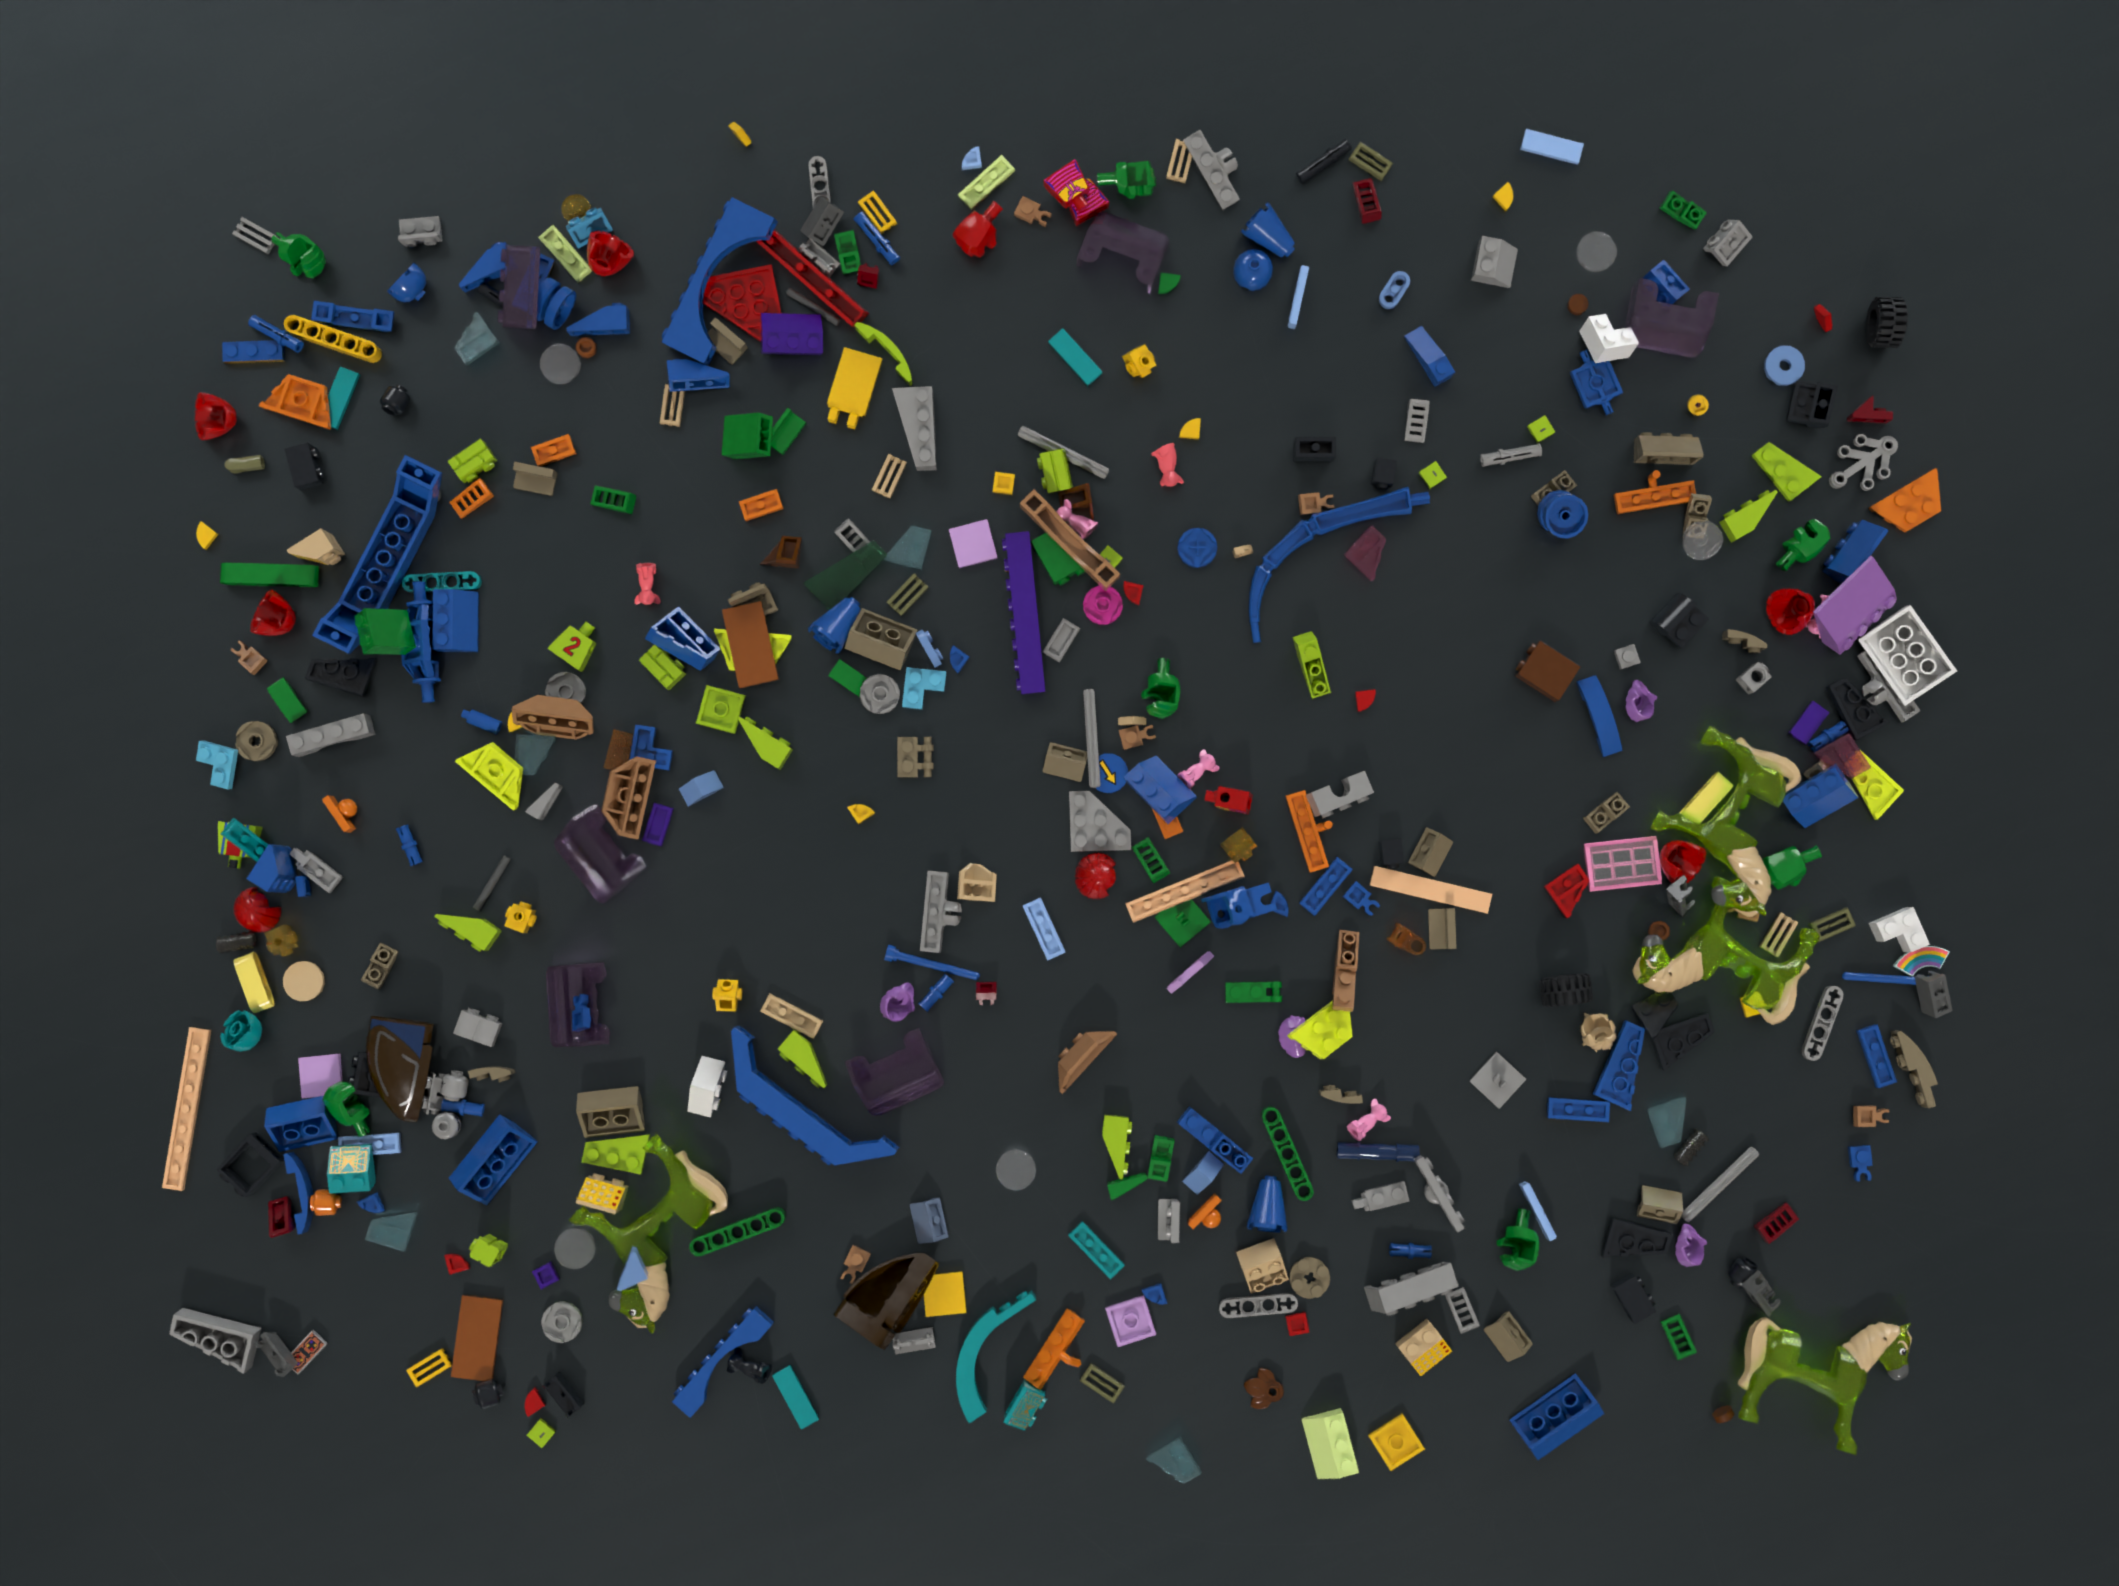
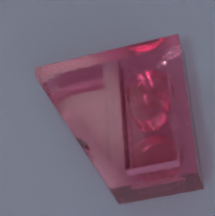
(1366, 552)
(1846, 755)

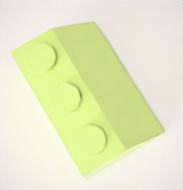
(1330, 1445)

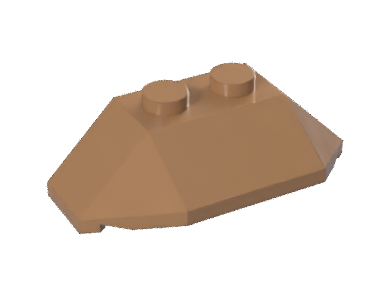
(553, 717)
(628, 795)
(1080, 1055)

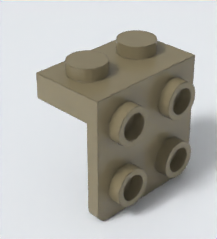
(757, 593)

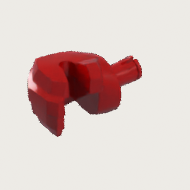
(977, 231)

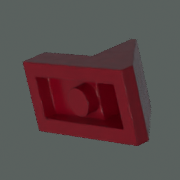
(1865, 413)
(280, 1217)

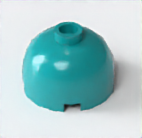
(241, 1031)

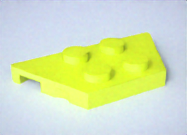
(778, 642)
(495, 772)
(1324, 1031)

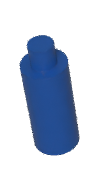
(482, 721)

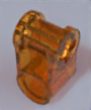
(1405, 939)

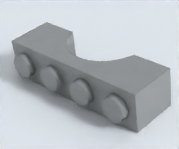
(329, 734)

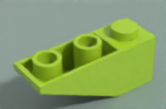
(1745, 520)
(1312, 664)
(768, 748)
(476, 930)
(801, 1053)
(1115, 1137)

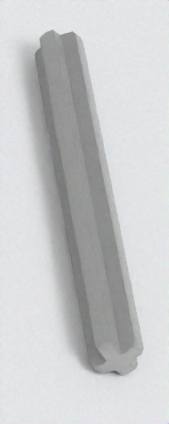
(1071, 455)
(1091, 738)
(1720, 1184)

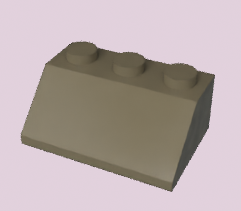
(1667, 449)
(880, 639)
(610, 1112)

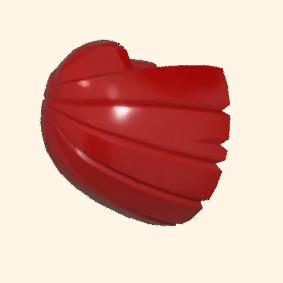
(607, 253)
(213, 416)
(1790, 610)
(273, 616)
(1681, 859)
(1095, 875)
(253, 911)

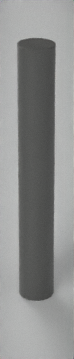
(813, 306)
(491, 883)

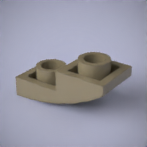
(1560, 482)
(1697, 509)
(1749, 641)
(1606, 812)
(380, 966)
(499, 1073)
(1334, 1094)

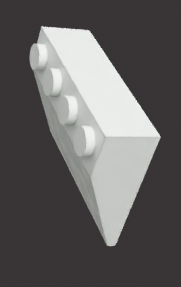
(1907, 654)

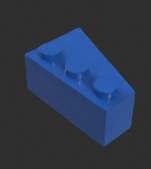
(683, 639)

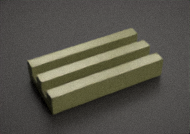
(1367, 168)
(909, 592)
(1848, 917)
(1088, 1373)

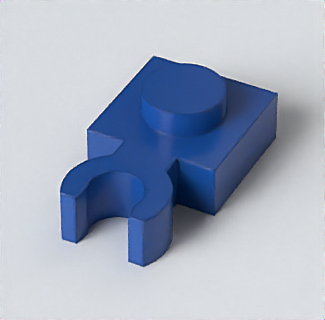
(1358, 897)
(581, 1015)
(1860, 1158)

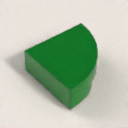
(1168, 282)

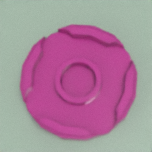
(1102, 606)

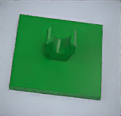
(1183, 921)

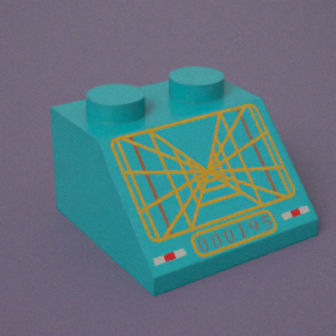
(351, 1168)
(1024, 1405)

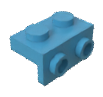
(581, 228)

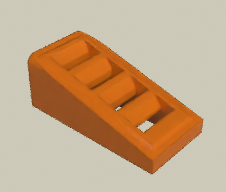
(475, 504)

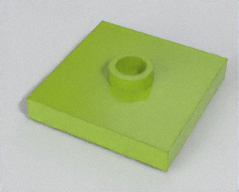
(720, 709)

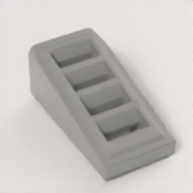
(1424, 413)
(845, 525)
(543, 804)
(1475, 1324)

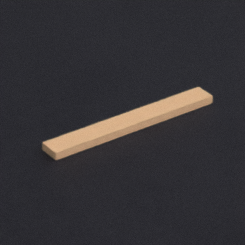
(186, 1108)

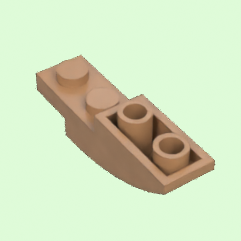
(1345, 970)

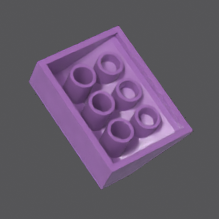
(1854, 606)

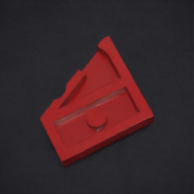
(1567, 889)

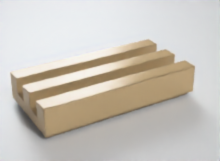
(1176, 178)
(670, 422)
(902, 466)
(1793, 924)

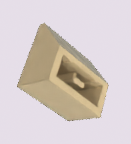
(1262, 1266)

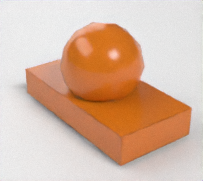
(341, 812)
(1207, 1214)

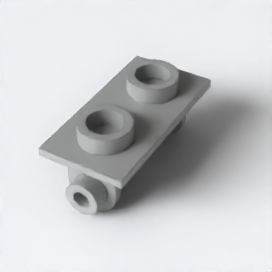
(819, 257)
(431, 1100)
(914, 1340)

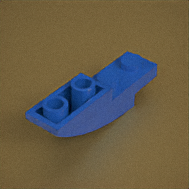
(1215, 1140)

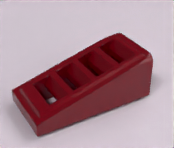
(1367, 213)
(1760, 1226)

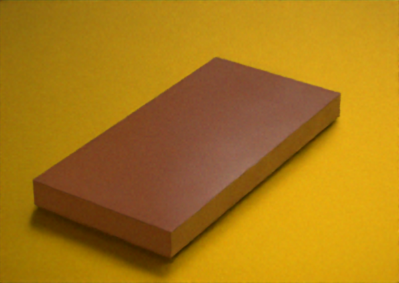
(750, 644)
(477, 1338)

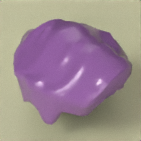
(1640, 702)
(898, 1002)
(1292, 1047)
(1689, 1246)

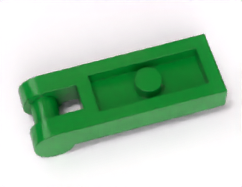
(1252, 992)

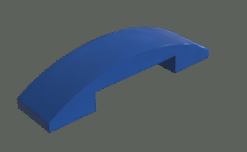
(352, 317)
(1601, 715)
(295, 1165)

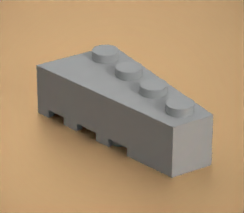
(917, 416)
(1412, 1288)
(218, 1337)

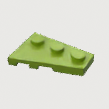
(1785, 471)
(618, 1153)

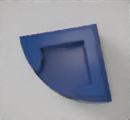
(958, 658)
(1281, 904)
(372, 1204)
(1155, 1294)

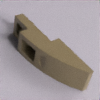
(1912, 1059)

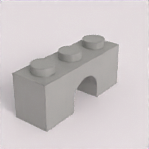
(1355, 788)

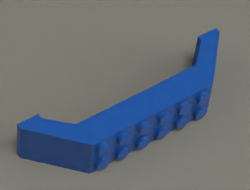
(386, 554)
(795, 1116)

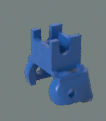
(1245, 900)

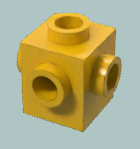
(1139, 361)
(513, 917)
(727, 995)

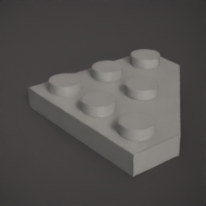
(1095, 826)

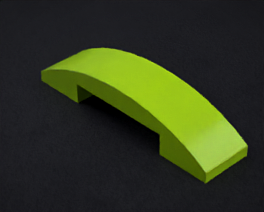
(870, 333)

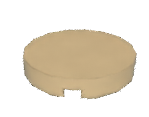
(303, 981)

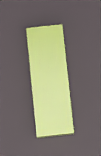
(986, 182)
(565, 253)

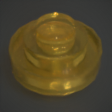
(575, 206)

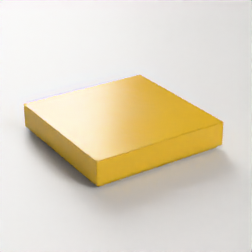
(945, 1295)
(1396, 1442)

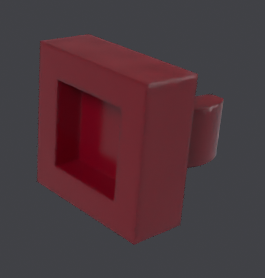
(868, 276)
(986, 991)

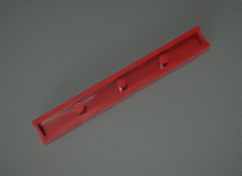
(814, 279)

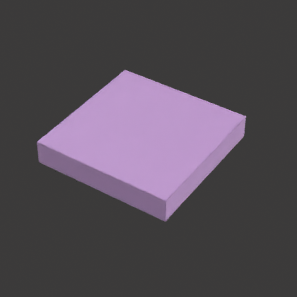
(973, 543)
(319, 1073)
(1130, 1321)

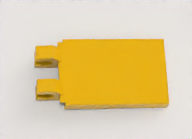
(853, 385)

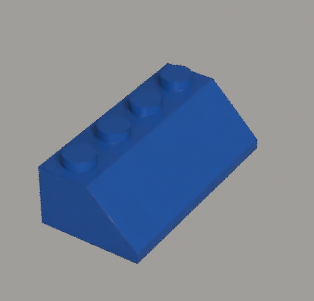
(492, 1160)
(1556, 1416)

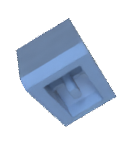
(701, 787)
(1203, 1173)
(633, 1271)

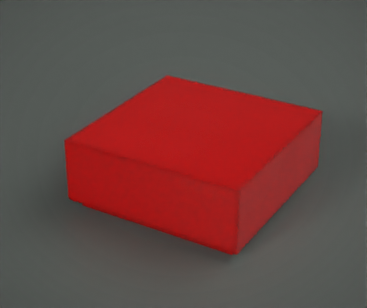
(1297, 1323)

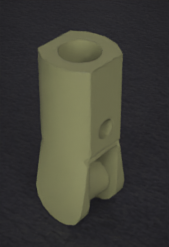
(243, 464)

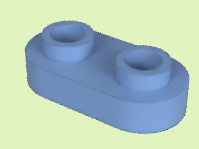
(1393, 290)
(926, 639)

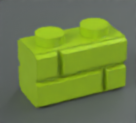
(472, 461)
(1055, 470)
(663, 667)
(488, 1249)

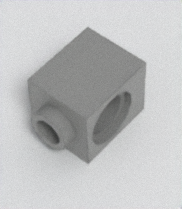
(1746, 681)

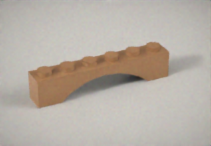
(1086, 557)

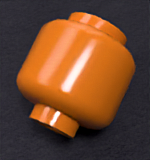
(325, 1203)

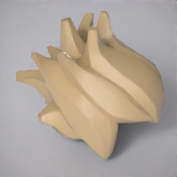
(1597, 1031)

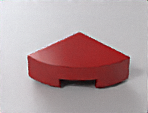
(1823, 317)
(1133, 591)
(1364, 699)
(456, 1263)
(533, 1402)

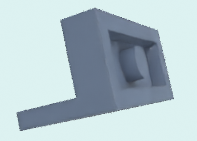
(929, 1221)

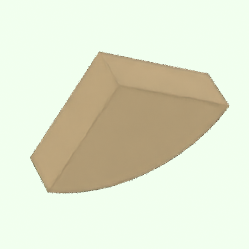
(1242, 551)
(1132, 721)

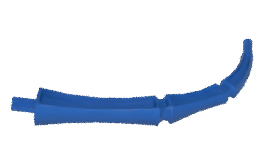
(1389, 504)

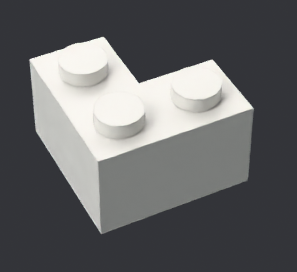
(1605, 342)
(1903, 925)
(706, 1086)

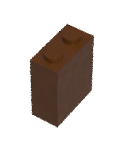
(1546, 670)

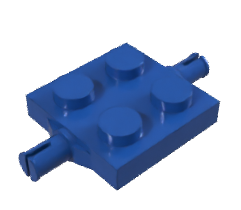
(1596, 383)

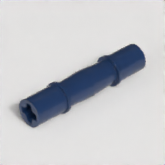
(1377, 1151)

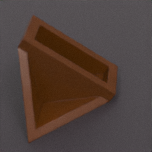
(1080, 500)
(785, 553)

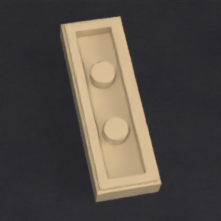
(791, 1016)

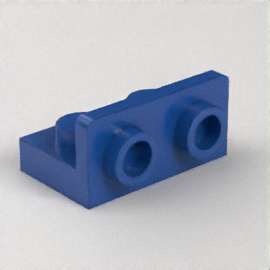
(1668, 282)

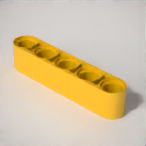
(325, 333)

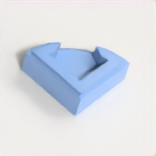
(972, 159)

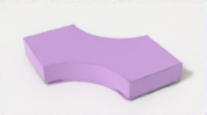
(1190, 971)

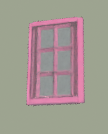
(1622, 863)

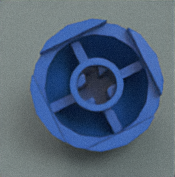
(1253, 269)
(409, 285)

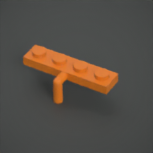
(1654, 496)
(1308, 831)
(1055, 1349)

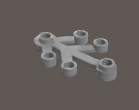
(1866, 460)

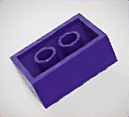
(791, 334)

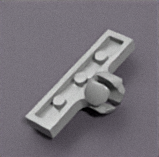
(1214, 168)
(1883, 691)
(937, 912)
(1438, 1193)

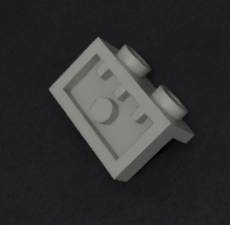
(420, 230)
(1728, 241)
(1168, 1219)

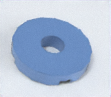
(1792, 357)

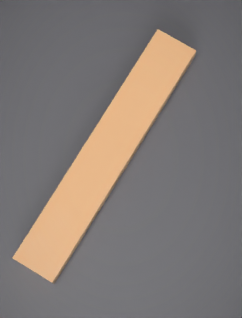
(1430, 889)
(1184, 890)

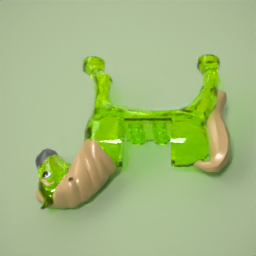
(1763, 776)
(1772, 984)
(690, 1198)
(1777, 1354)

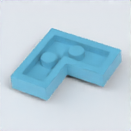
(917, 682)
(223, 762)

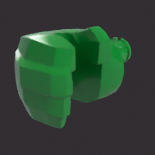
(1131, 178)
(300, 254)
(1802, 546)
(1164, 689)
(1788, 865)
(344, 1107)
(1522, 1241)

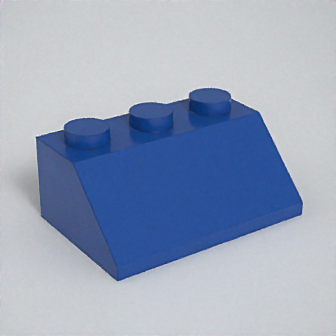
(1853, 550)
(455, 620)
(1160, 788)
(1819, 796)
(274, 870)
(300, 1124)

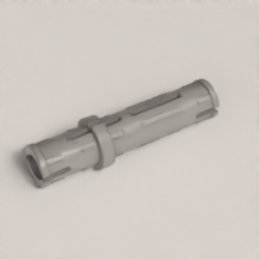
(1503, 456)

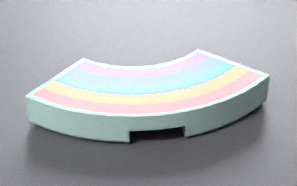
(1927, 956)

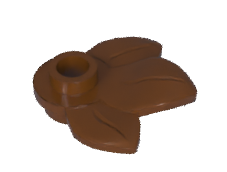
(1261, 1387)

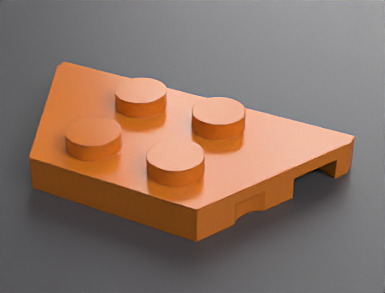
(301, 401)
(1911, 503)

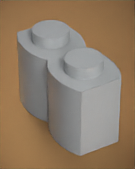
(477, 1027)

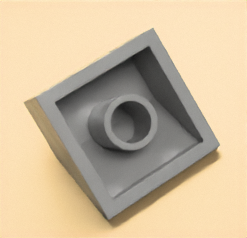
(1494, 262)

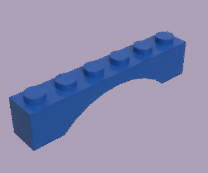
(695, 1392)

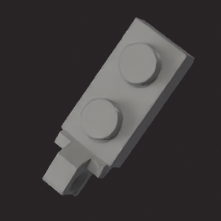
(316, 869)
(1382, 1197)

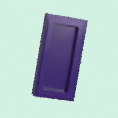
(1808, 722)
(658, 824)

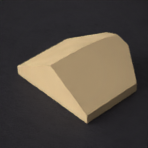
(976, 883)

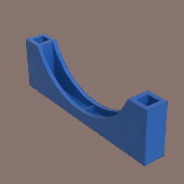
(736, 228)

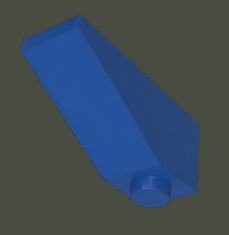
(485, 269)
(606, 321)
(1430, 356)
(690, 375)

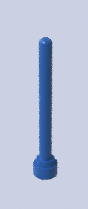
(894, 954)
(1879, 978)

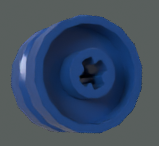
(554, 303)
(1562, 514)

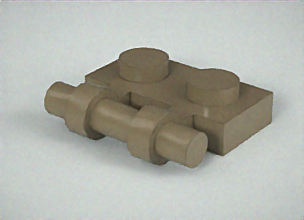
(908, 757)

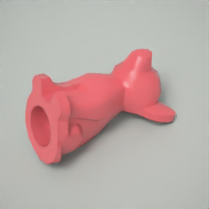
(1167, 460)
(646, 572)

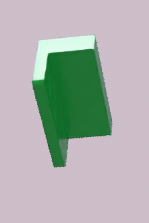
(786, 431)

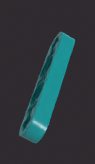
(442, 581)

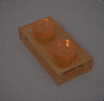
(618, 749)

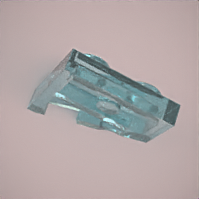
(475, 340)
(910, 548)
(531, 751)
(1668, 1121)
(392, 1230)
(1176, 1460)

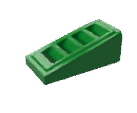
(625, 503)
(1160, 874)
(1121, 1186)
(1677, 1318)

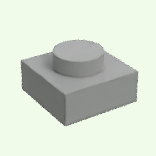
(1627, 656)

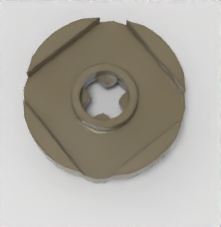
(267, 743)
(1304, 1267)

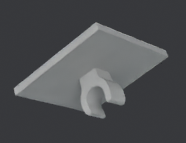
(1497, 1080)

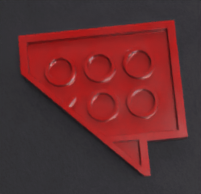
(743, 297)

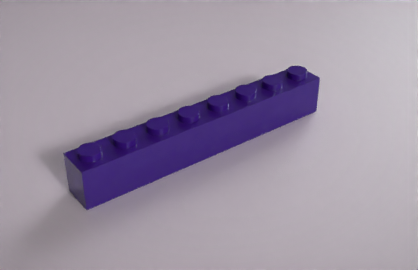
(1024, 612)

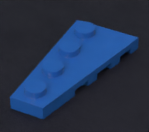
(1619, 1072)

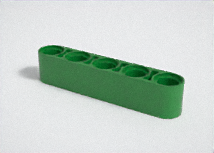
(269, 574)
(1294, 1160)
(730, 1238)

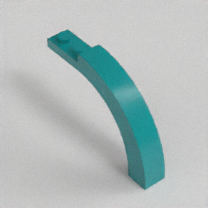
(965, 1373)

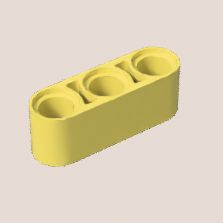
(1707, 798)
(254, 982)

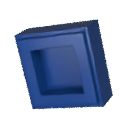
(303, 886)

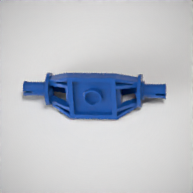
(421, 654)

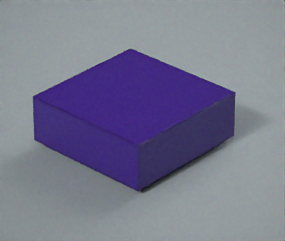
(546, 1275)

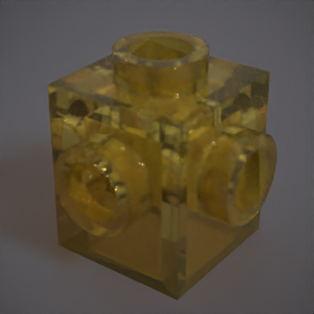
(1239, 845)
(281, 940)

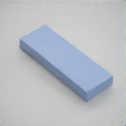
(1551, 146)
(1296, 304)
(1044, 928)
(381, 1143)
(1537, 1211)

